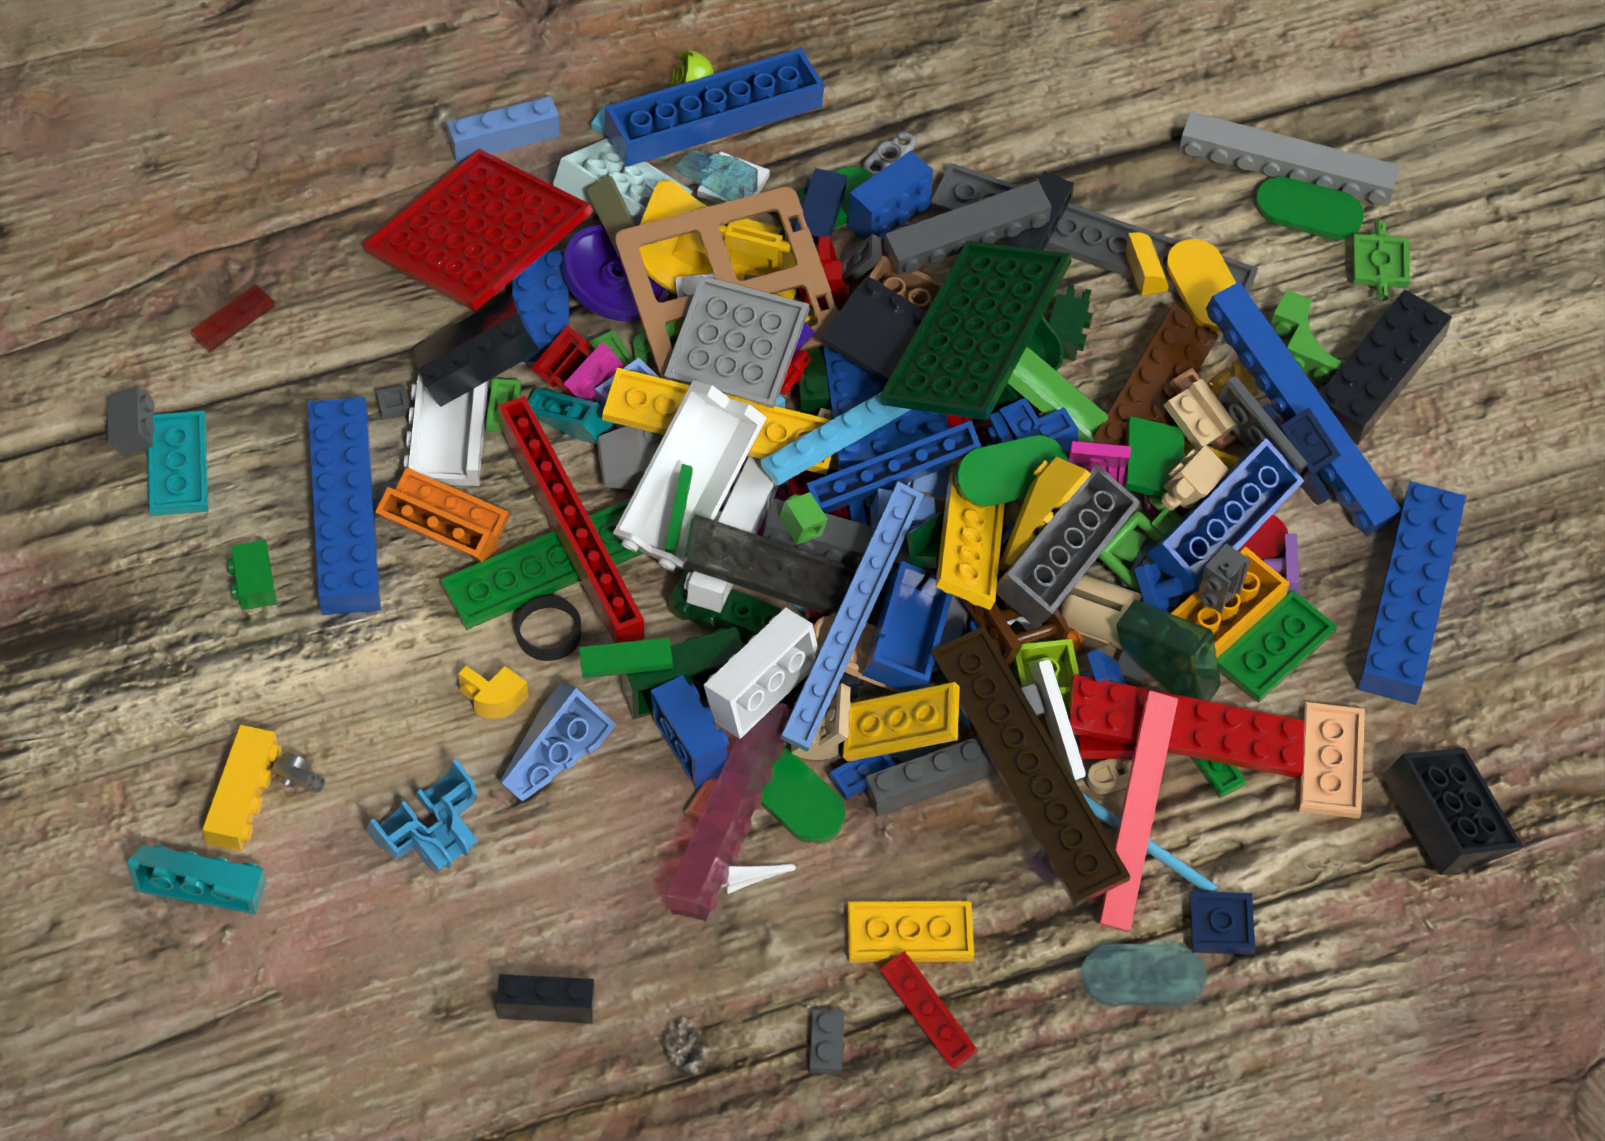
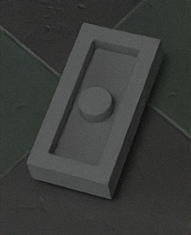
(861, 259)
(827, 1042)

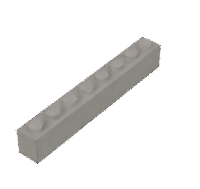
(1288, 157)

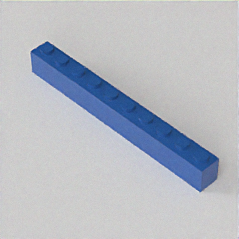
(1291, 393)

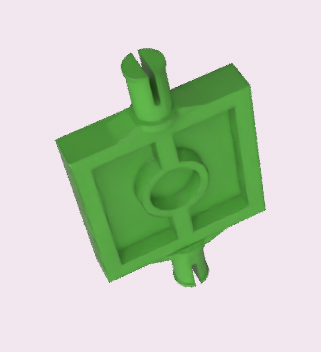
(1381, 261)

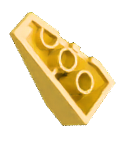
(1048, 492)

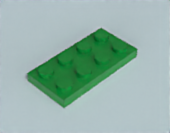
(1275, 646)

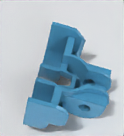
(444, 839)

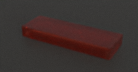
(232, 318)

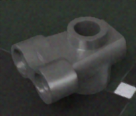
(293, 772)

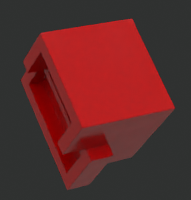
(833, 272)
(562, 358)

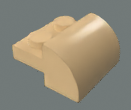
(1200, 415)
(832, 729)

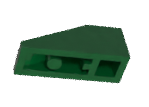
(813, 386)

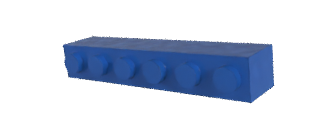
(897, 465)

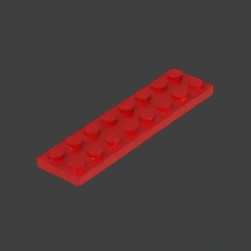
(1198, 730)

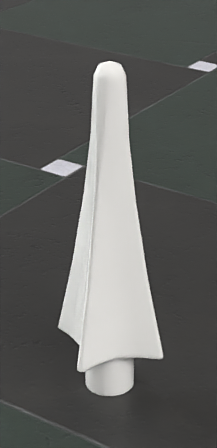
(744, 876)

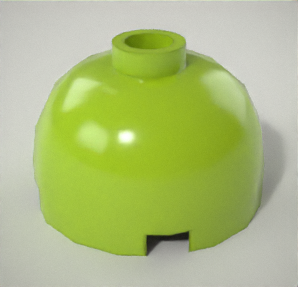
(693, 67)

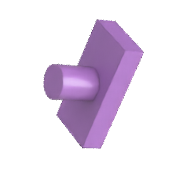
(1290, 565)

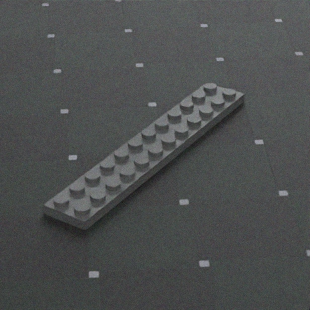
(1080, 231)

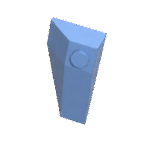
(559, 736)

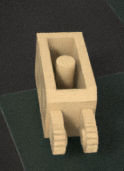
(1193, 479)

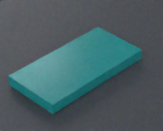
(178, 464)

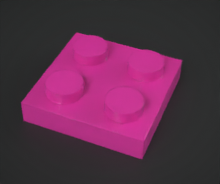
(593, 372)

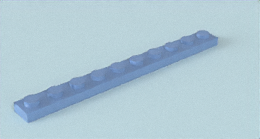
(851, 617)

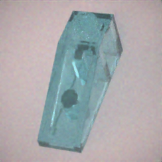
(720, 174)

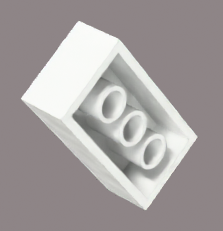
(762, 673)

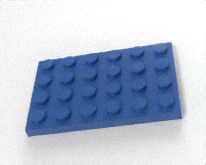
(853, 385)

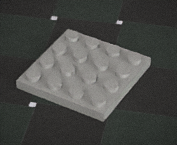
(737, 340)

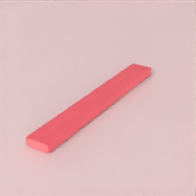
(1139, 807)

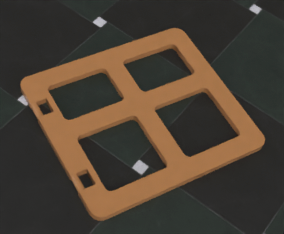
(706, 222)

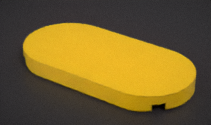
(1198, 275)

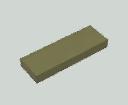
(610, 207)

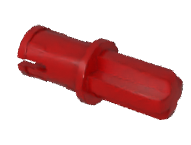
(795, 370)

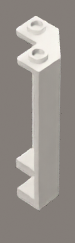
(711, 437)

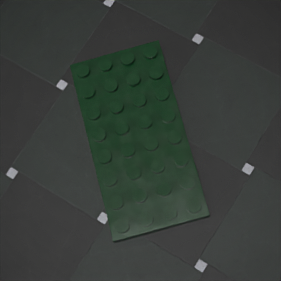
(976, 330)

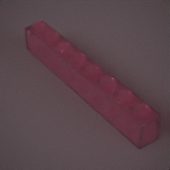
(727, 817)

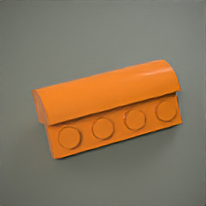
(444, 515)

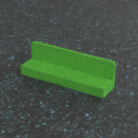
(1051, 392)

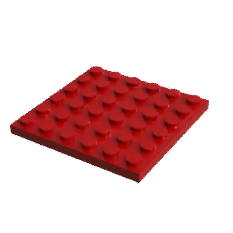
(477, 229)

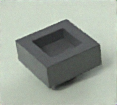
(393, 402)

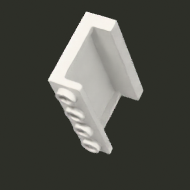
(448, 438)

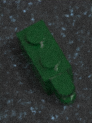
(1069, 320)

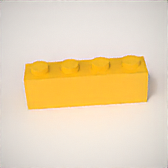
(241, 788)

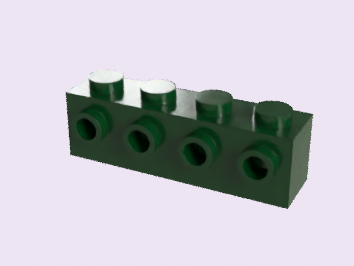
(739, 611)

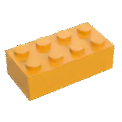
(1260, 593)

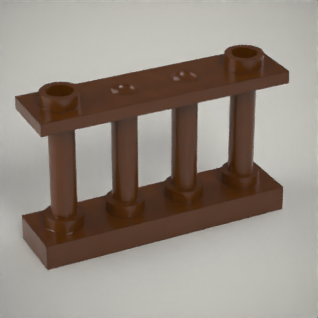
(1003, 636)

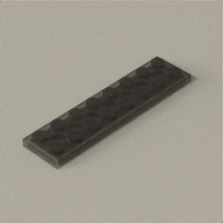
(770, 567)

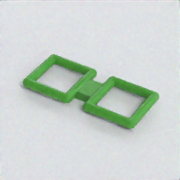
(1154, 529)

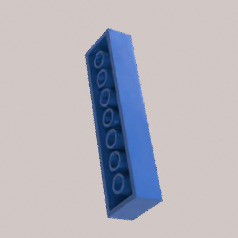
(713, 107)
(344, 506)
(1412, 593)

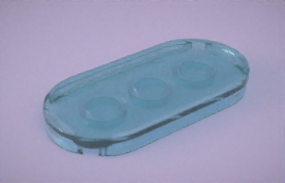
(1144, 975)

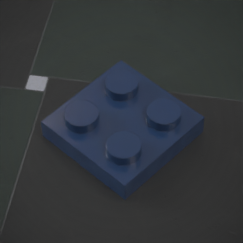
(1221, 923)

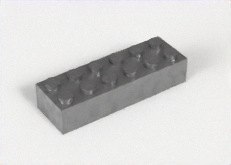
(1066, 547)

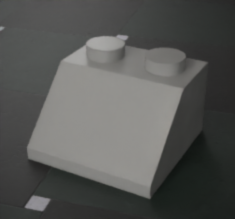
(626, 455)

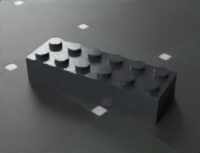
(1384, 363)

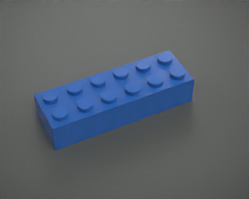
(1227, 514)

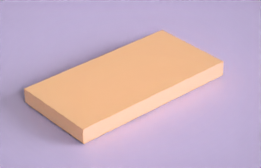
(1332, 760)

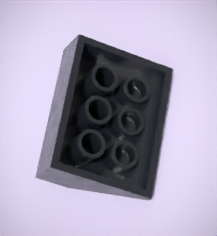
(874, 328)
(475, 350)
(1451, 809)

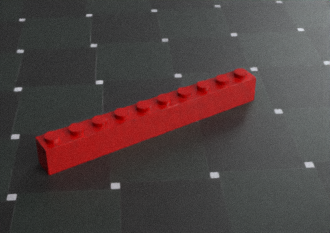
(571, 521)

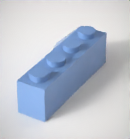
(504, 128)

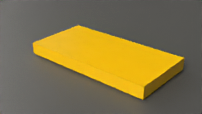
(902, 722)
(922, 928)

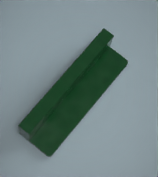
(925, 542)

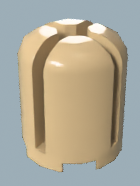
(1095, 609)

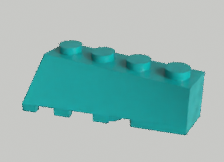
(197, 878)

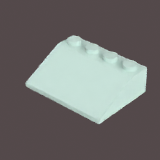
(592, 163)

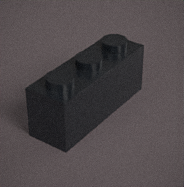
(545, 998)

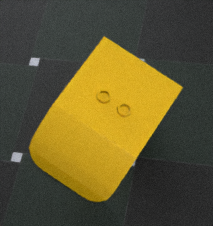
(751, 245)

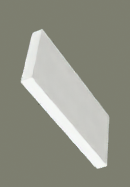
(1057, 716)

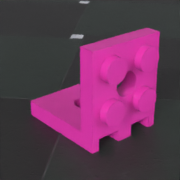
(1109, 457)

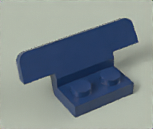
(1313, 445)

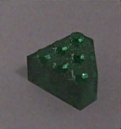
(1171, 650)

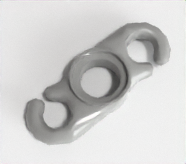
(893, 146)

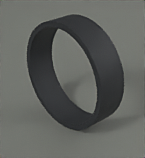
(548, 654)

